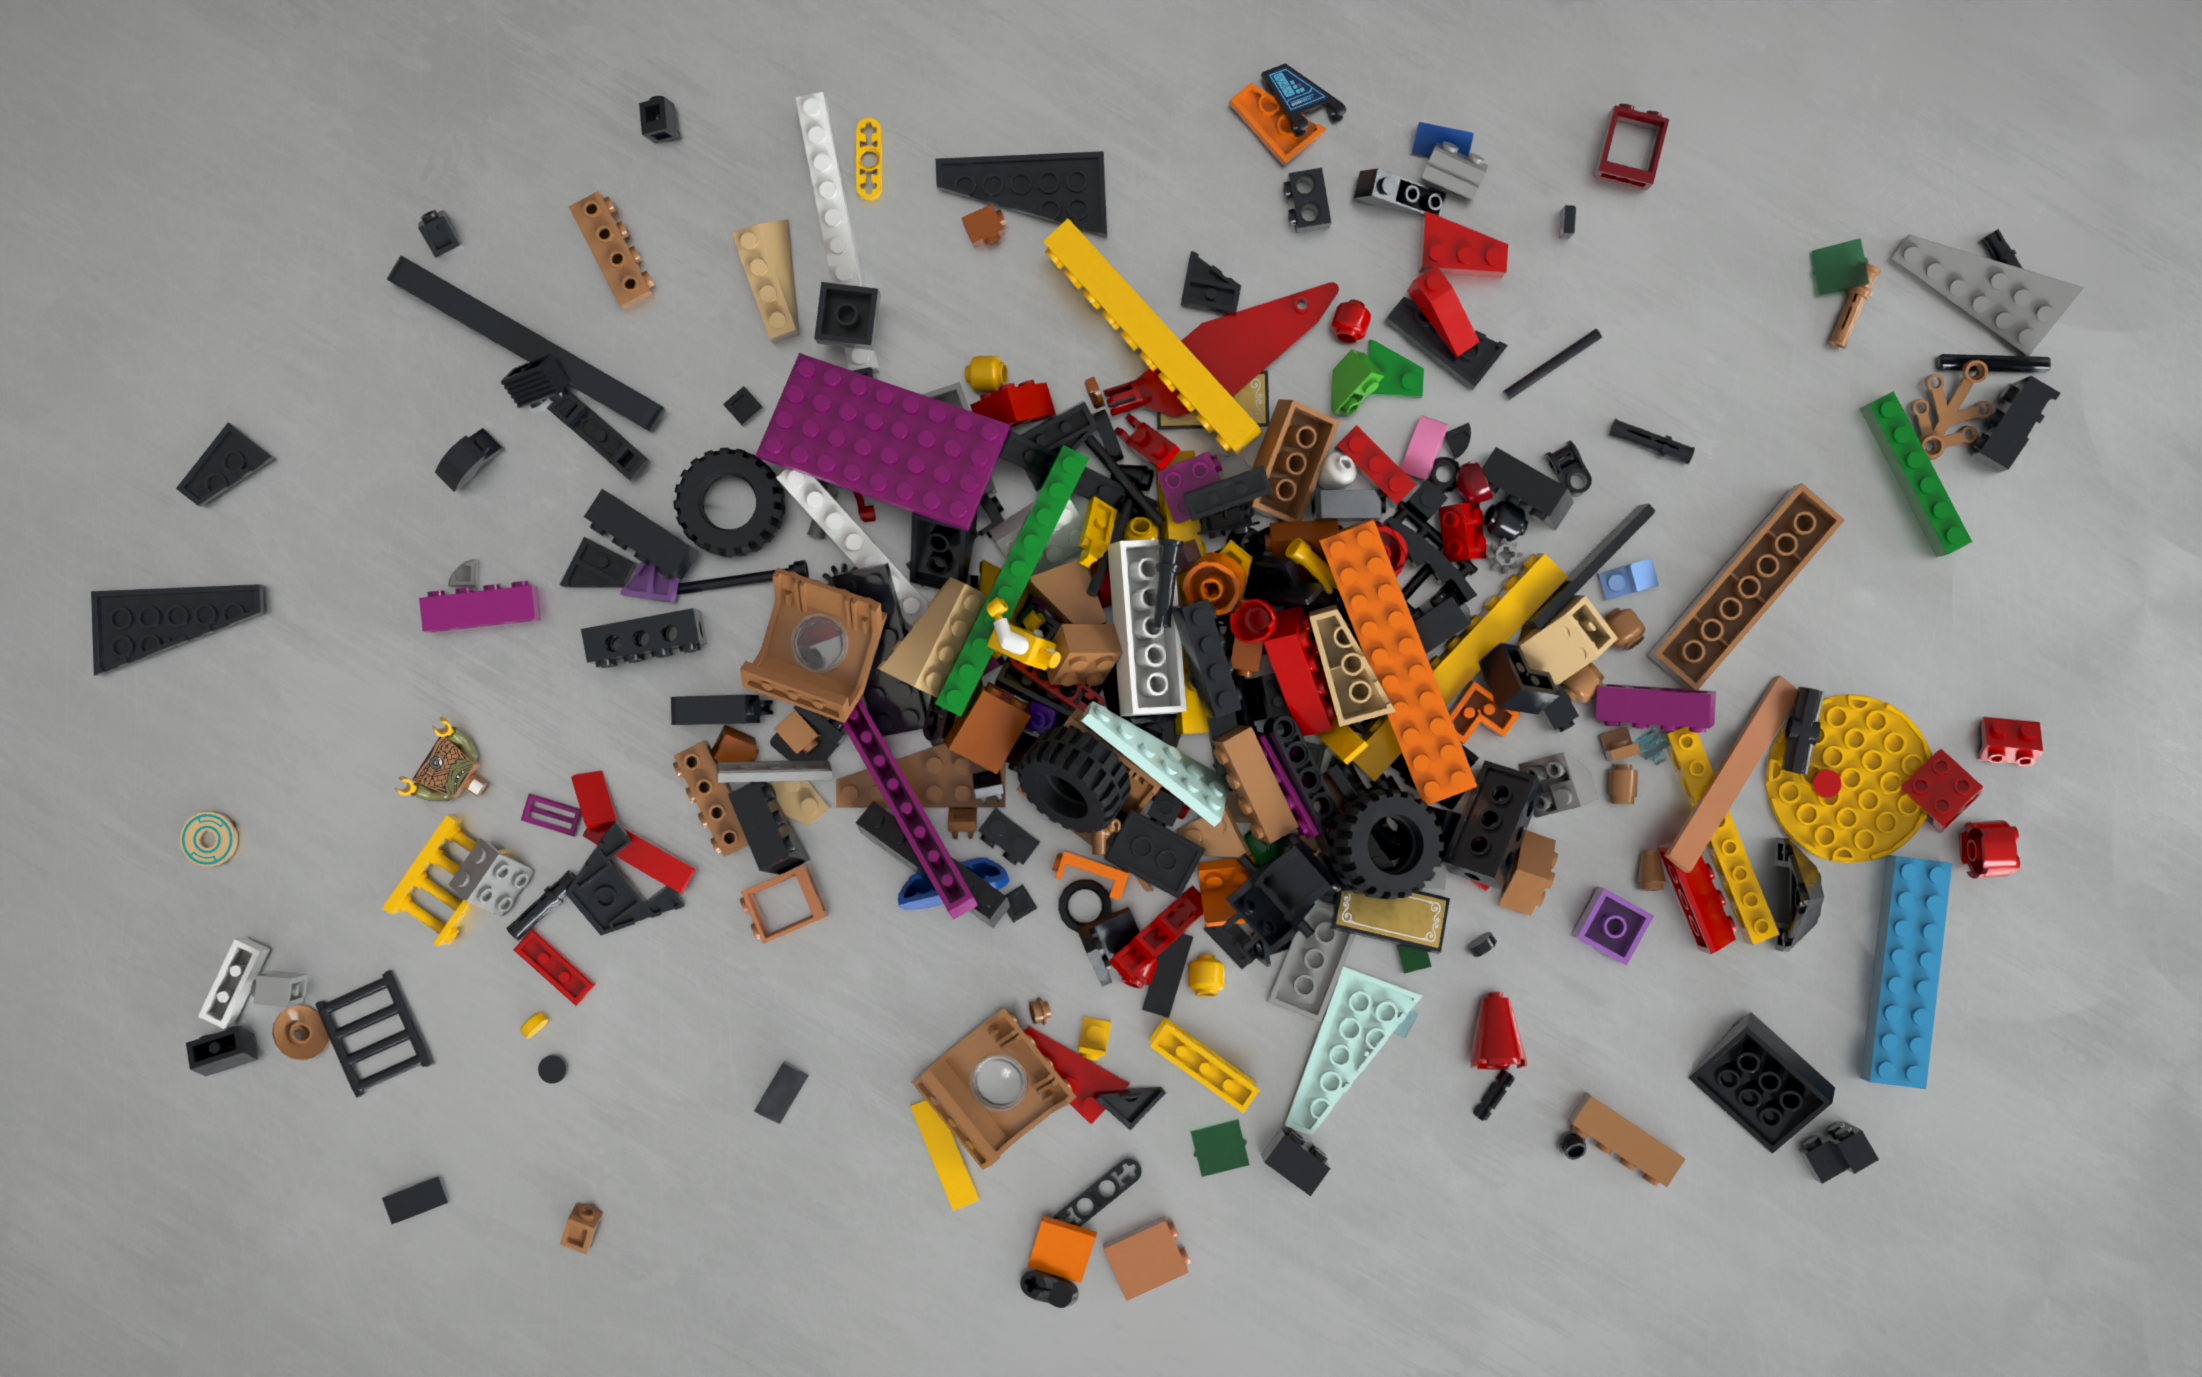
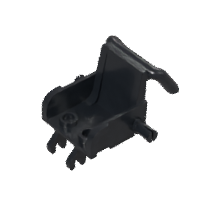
(1280, 894)

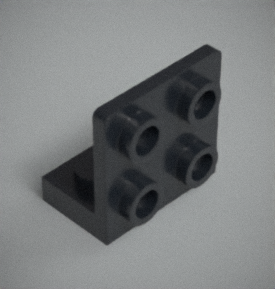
(1106, 938)

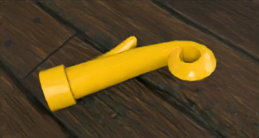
(1302, 554)

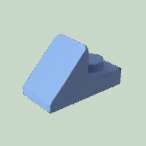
(1627, 579)

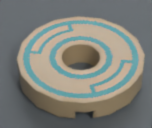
(225, 839)

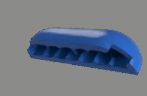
(921, 894)

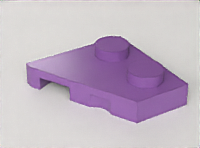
(651, 585)

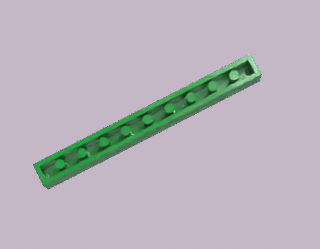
(1012, 577)

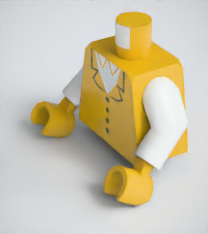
(1019, 643)

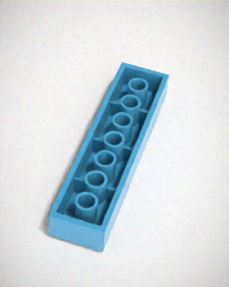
(1906, 971)

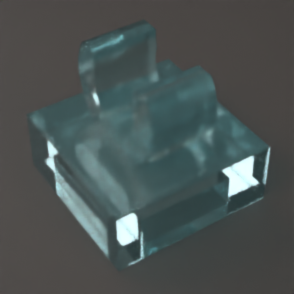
(1652, 745)

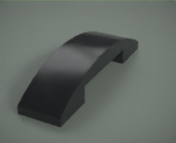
(598, 434)

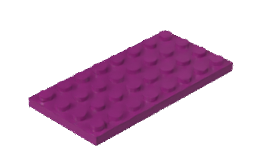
(883, 441)

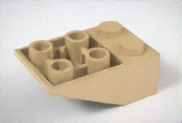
(1568, 640)

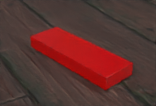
(554, 967)

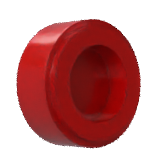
(1826, 783)

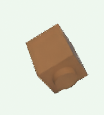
(798, 733)

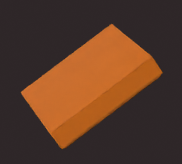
(1062, 1249)

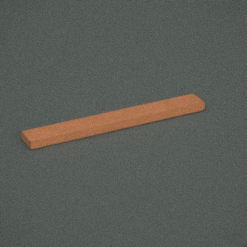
(1732, 774)

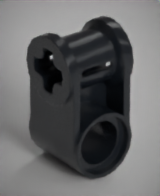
(1569, 467)

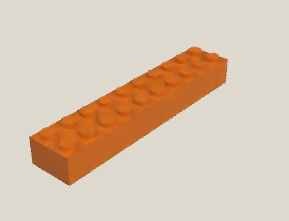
(1398, 661)

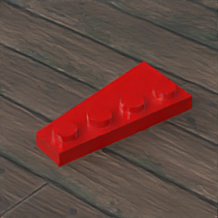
(1081, 1073)

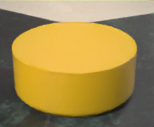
(533, 1025)

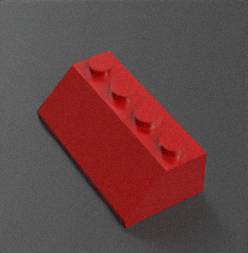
(1700, 903)

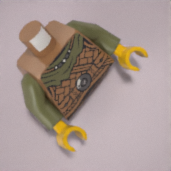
(447, 768)

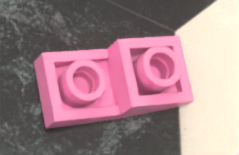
(1424, 447)

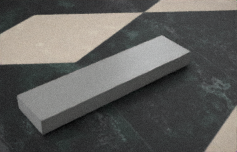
(773, 771)

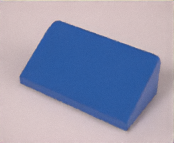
(1428, 135)

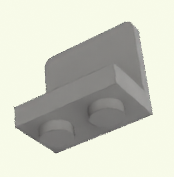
(490, 879)

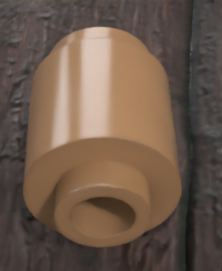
(1623, 784)

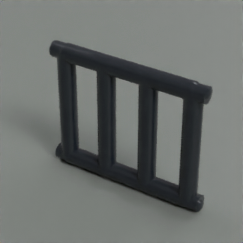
(1426, 530)
(337, 1034)

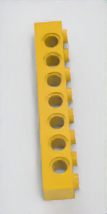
(1725, 845)

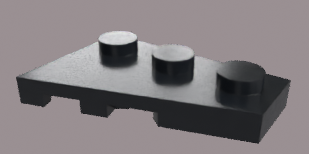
(223, 465)

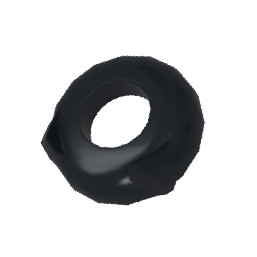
(1452, 465)

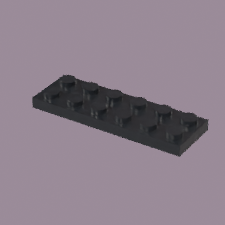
(890, 702)

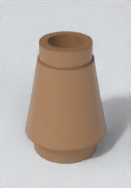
(1651, 871)

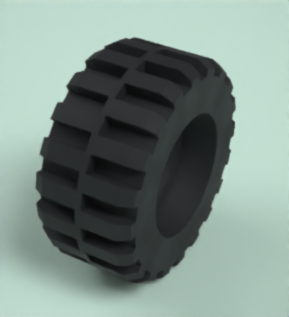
(702, 475)
(1074, 779)
(1419, 850)

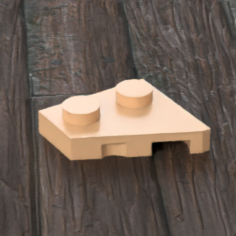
(1218, 841)

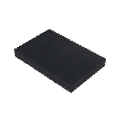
(1154, 853)

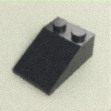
(939, 551)

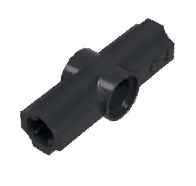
(1802, 730)

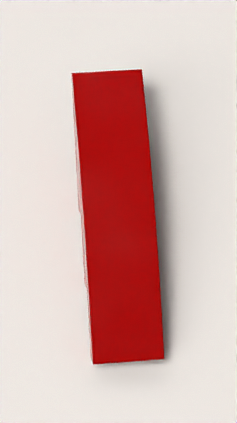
(650, 859)
(1159, 934)

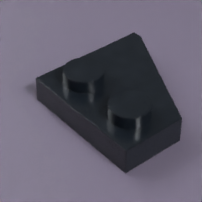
(597, 567)

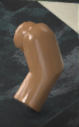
(1099, 838)

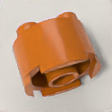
(1218, 569)

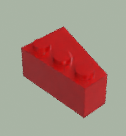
(1459, 249)

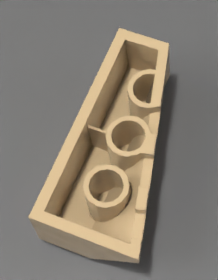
(769, 269)
(936, 638)
(1349, 676)

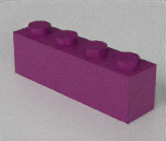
(479, 608)
(1655, 706)

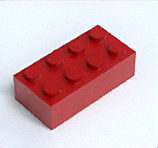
(1300, 671)

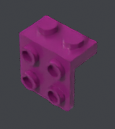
(1185, 478)

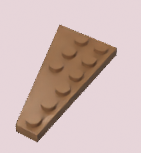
(934, 774)

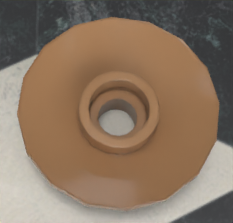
(308, 1024)

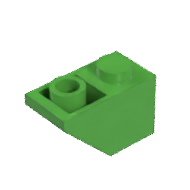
(1352, 382)

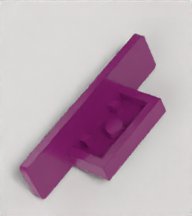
(1305, 824)

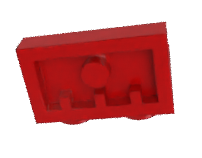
(1942, 789)

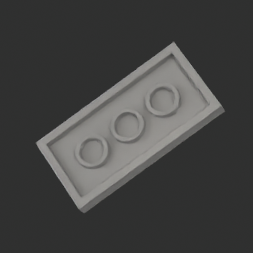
(1312, 966)

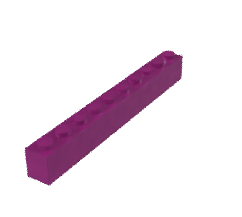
(909, 812)

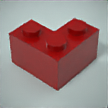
(1016, 405)

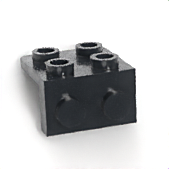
(830, 738)

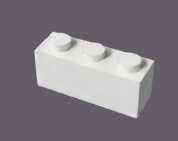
(233, 982)

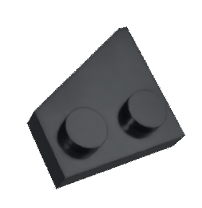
(1208, 288)

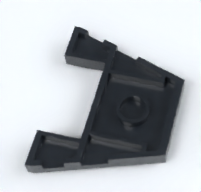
(608, 896)

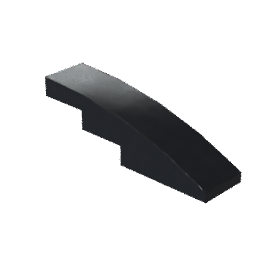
(1422, 551)

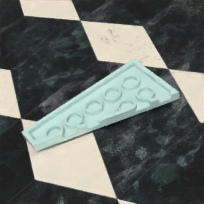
(1174, 770)
(1352, 1032)

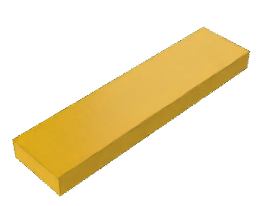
(945, 1156)

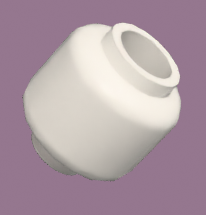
(1337, 472)

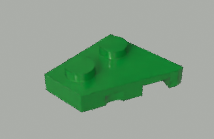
(1401, 375)

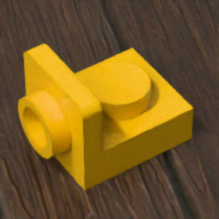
(1094, 1037)

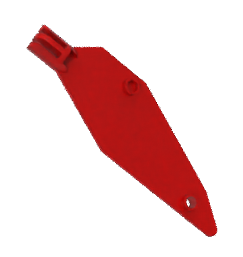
(1231, 349)

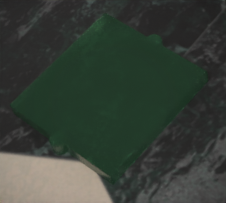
(1840, 267)
(1220, 1147)

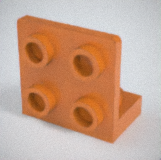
(1217, 882)

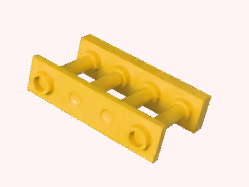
(417, 878)
(1203, 1065)

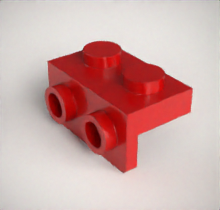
(1462, 532)
(2010, 741)

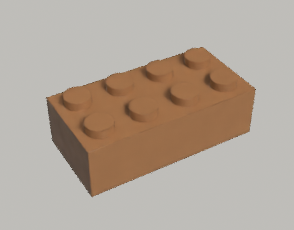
(1293, 459)

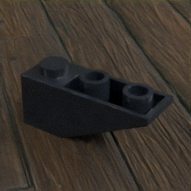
(1398, 193)

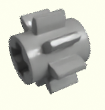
(1509, 549)

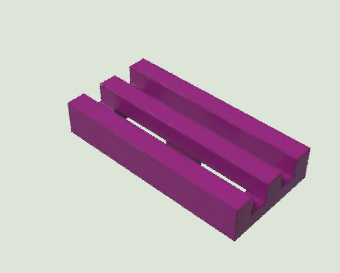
(574, 821)

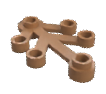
(1948, 413)

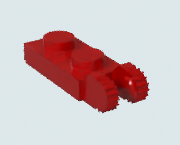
(1148, 443)

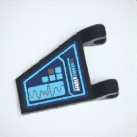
(1298, 96)

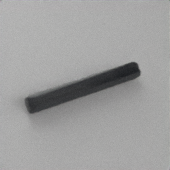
(1996, 362)

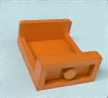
(1094, 866)

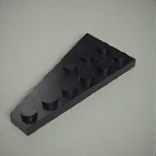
(1034, 184)

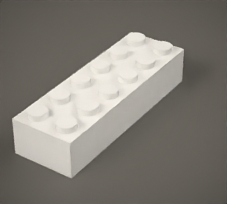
(1151, 656)

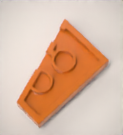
(1270, 123)

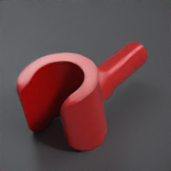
(866, 513)

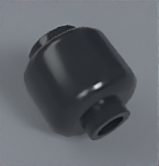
(1505, 521)

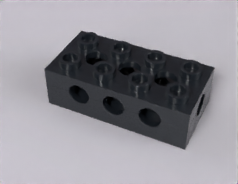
(600, 639)
(1503, 838)

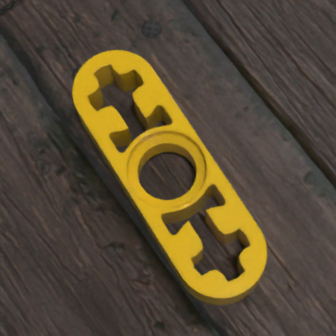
(876, 138)

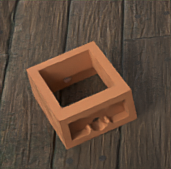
(811, 895)

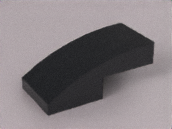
(414, 1200)

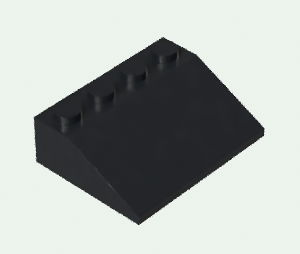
(1763, 1083)

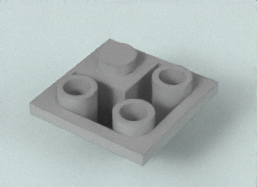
(1564, 783)

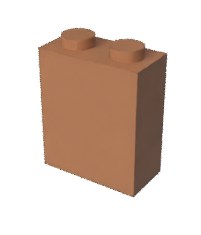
(1147, 1257)

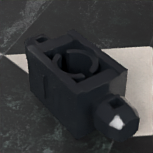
(1251, 702)

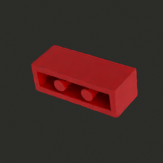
(1376, 466)

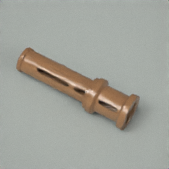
(1852, 309)

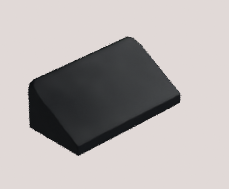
(781, 1092)

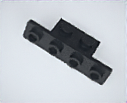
(1279, 581)

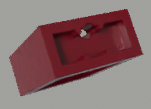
(1625, 174)

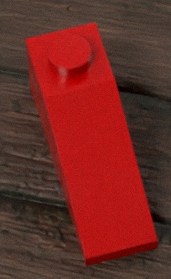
(1443, 310)

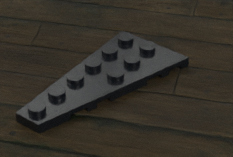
(149, 621)

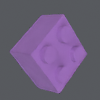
(1612, 925)

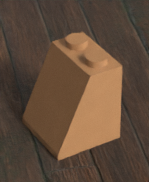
(1065, 596)

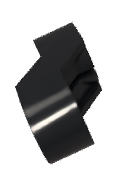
(1061, 1291)

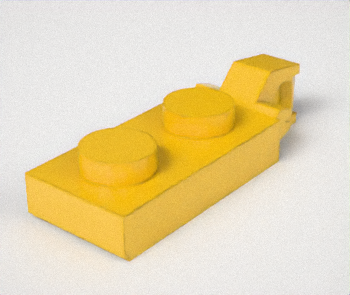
(1096, 531)

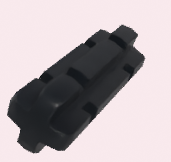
(1493, 1095)

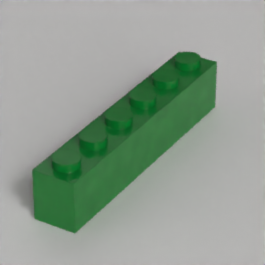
(1915, 475)

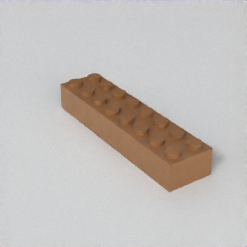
(1746, 587)

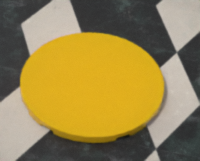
(1874, 754)

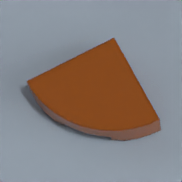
(1094, 392)

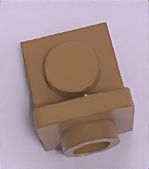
(1618, 744)
(580, 1228)

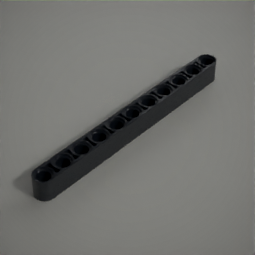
(524, 342)

